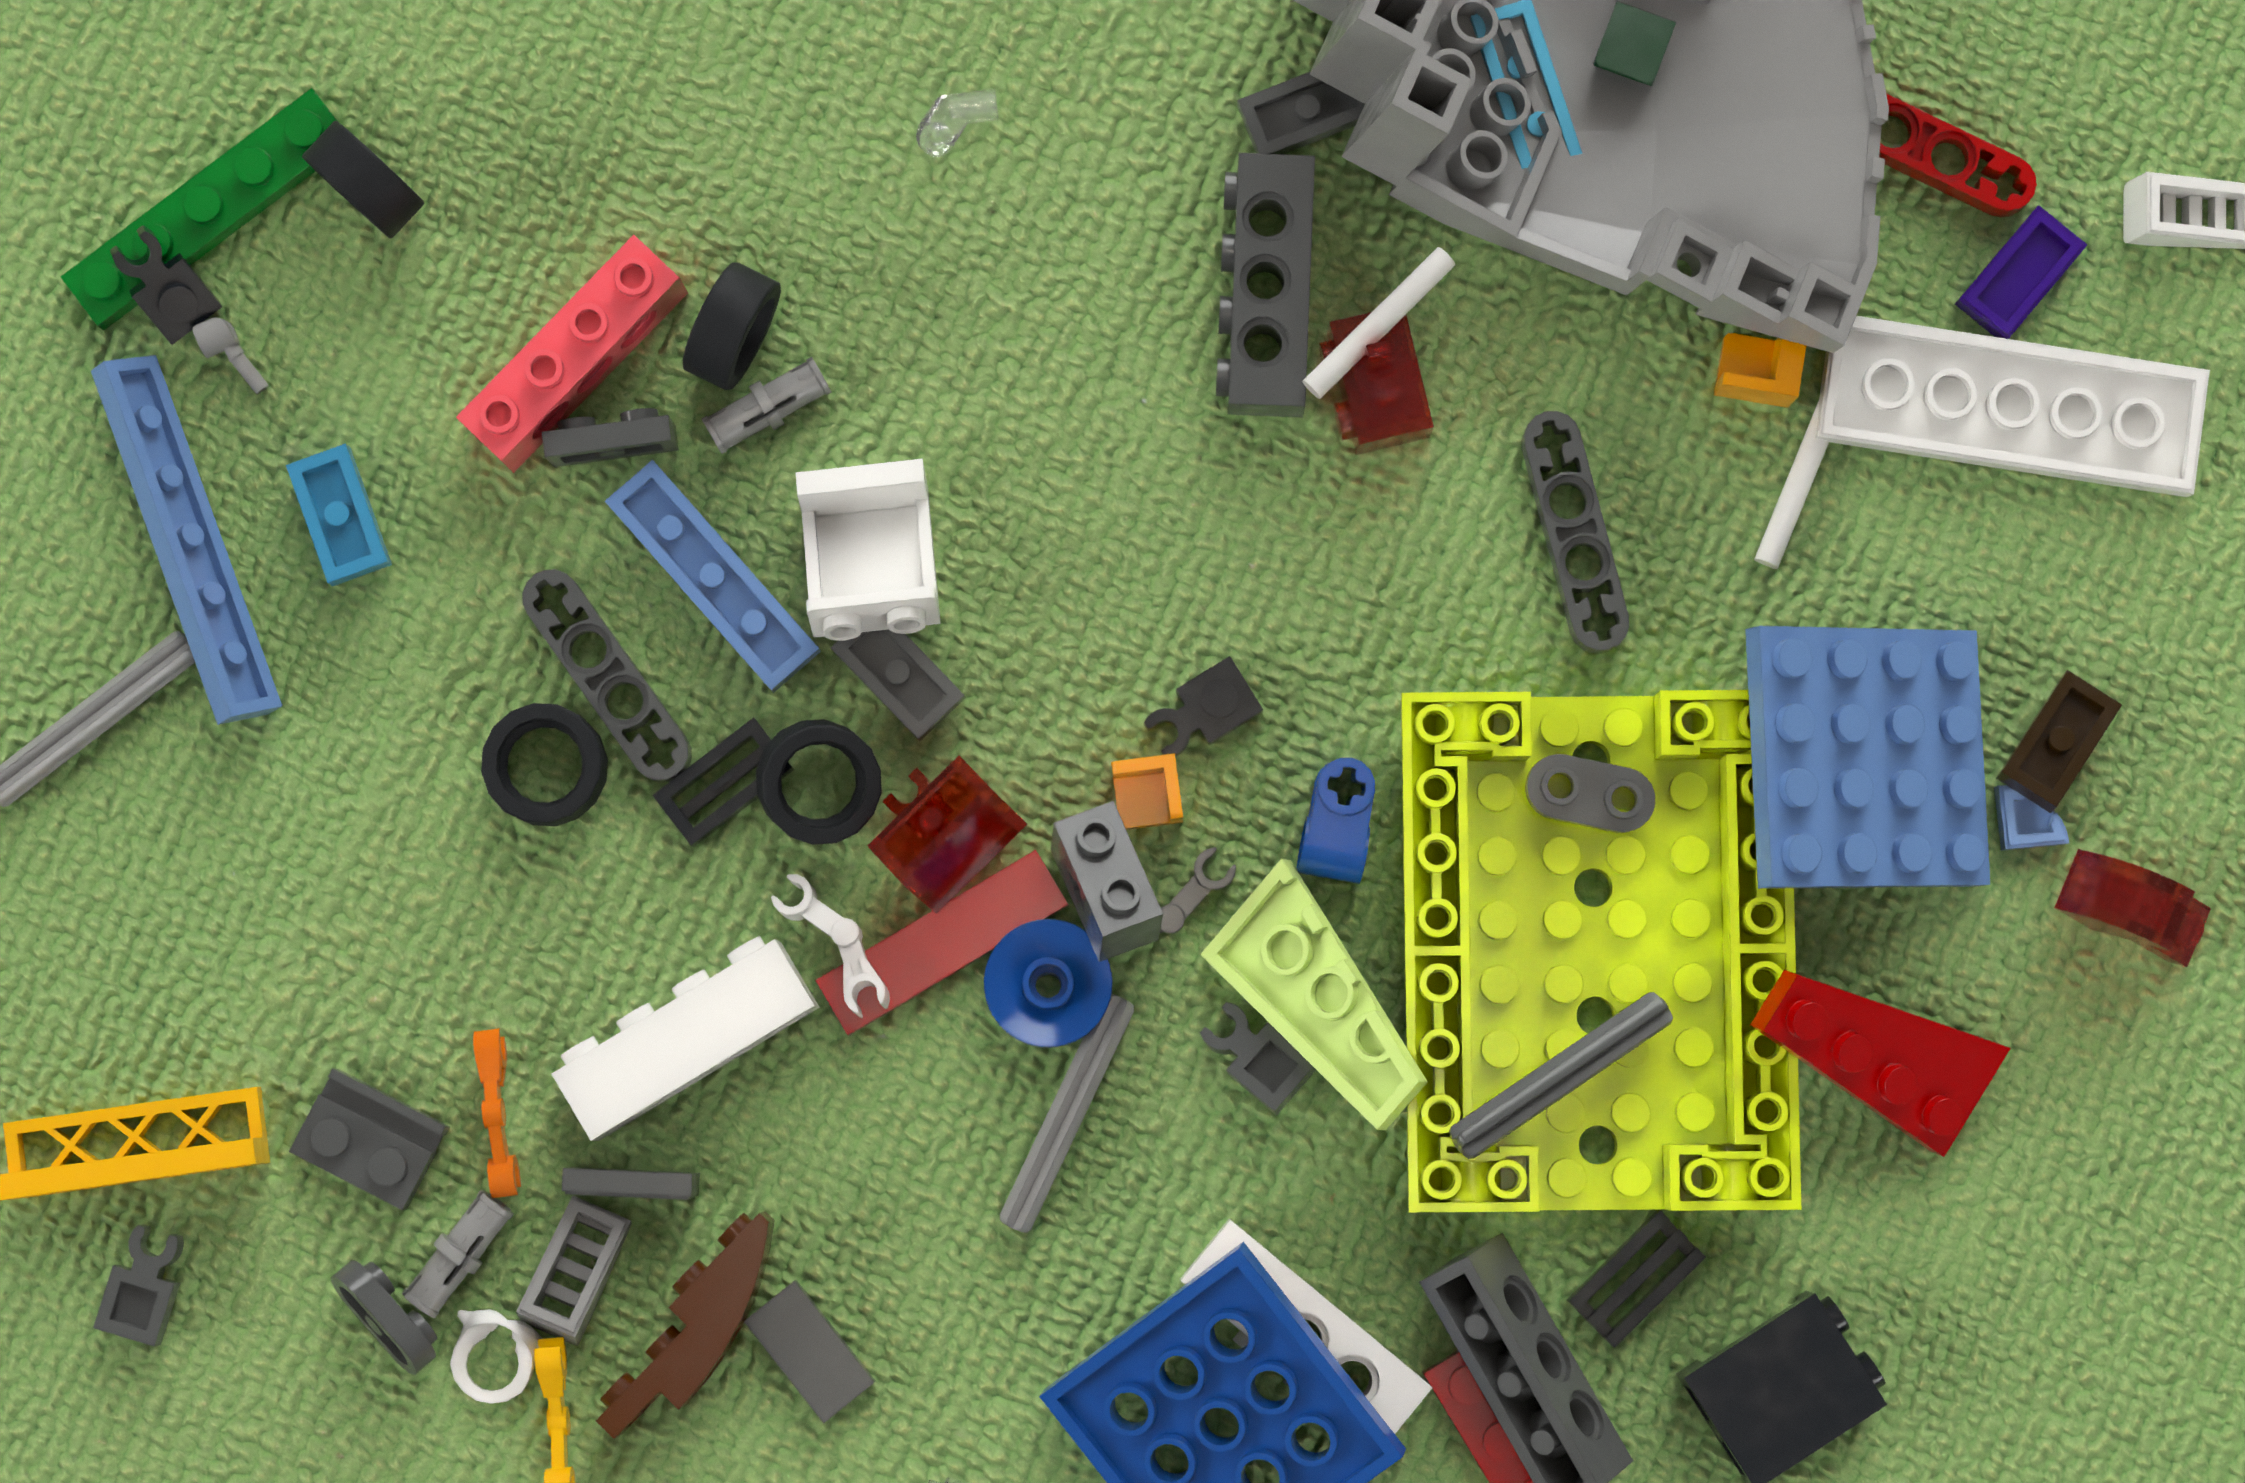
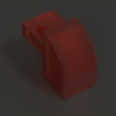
(2134, 905)

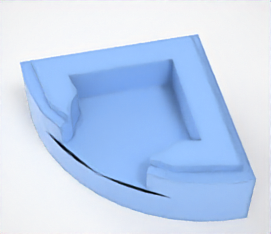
(2025, 823)

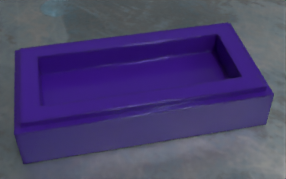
(2021, 274)

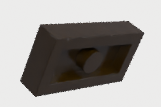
(2059, 741)

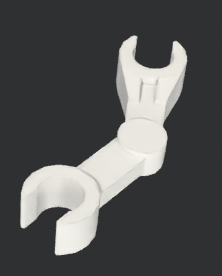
(848, 937)

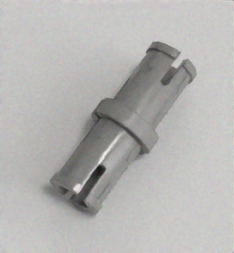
(766, 405)
(457, 1254)

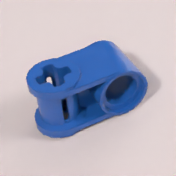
(1337, 834)

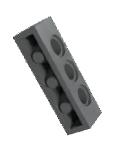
(1287, 188)
(1525, 1367)

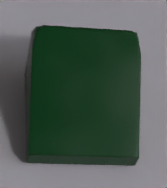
(1634, 43)

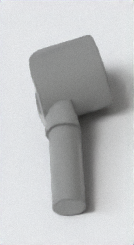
(219, 336)

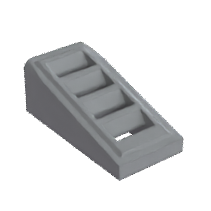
(584, 1304)

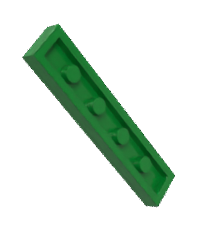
(206, 206)

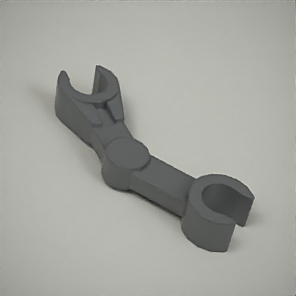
(1192, 894)

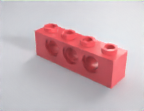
(573, 353)

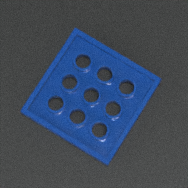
(1278, 1342)

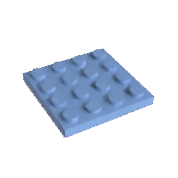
(1867, 757)

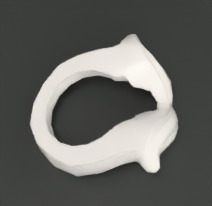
(475, 1328)

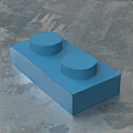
(338, 515)

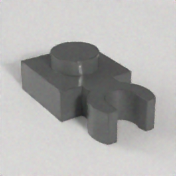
(1264, 1061)
(139, 1298)

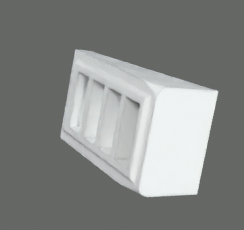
(2151, 211)

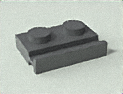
(369, 1139)

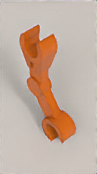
(491, 1063)

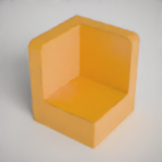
(1760, 370)
(1147, 791)

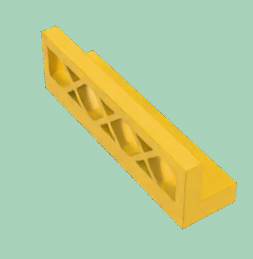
(125, 1169)

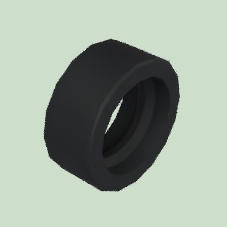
(363, 179)
(731, 326)
(512, 728)
(852, 816)

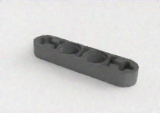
(1581, 531)
(602, 679)

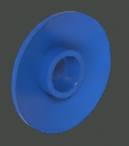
(1042, 950)

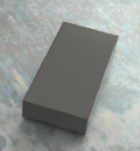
(630, 1183)
(809, 1351)

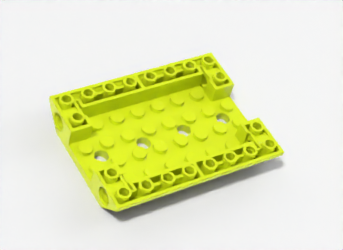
(1511, 953)

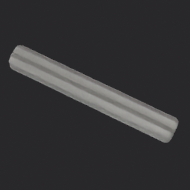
(94, 716)
(1065, 1117)

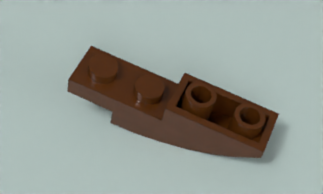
(714, 1308)

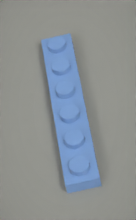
(186, 538)

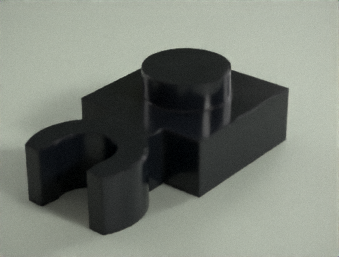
(168, 291)
(1212, 702)

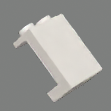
(868, 549)

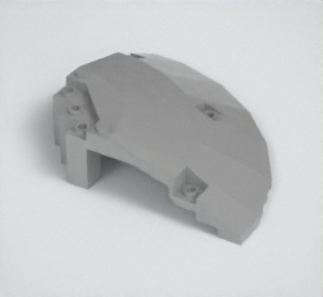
(1737, 159)

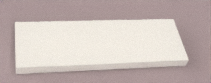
(2015, 406)

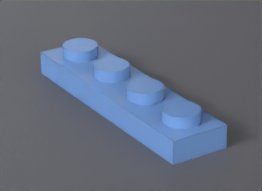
(713, 576)

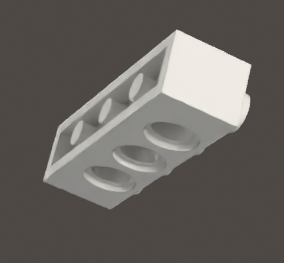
(1392, 1385)

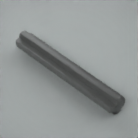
(1560, 1075)

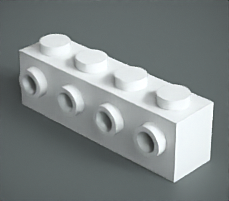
(684, 1039)

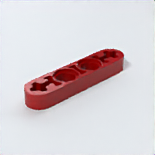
(1916, 161)

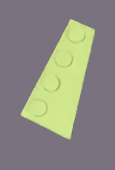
(1310, 990)

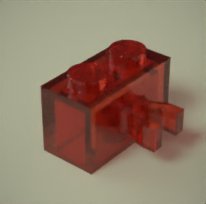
(1382, 391)
(945, 833)

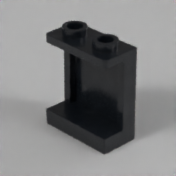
(1785, 1388)

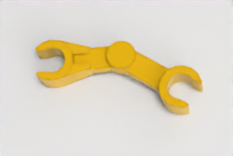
(551, 1373)

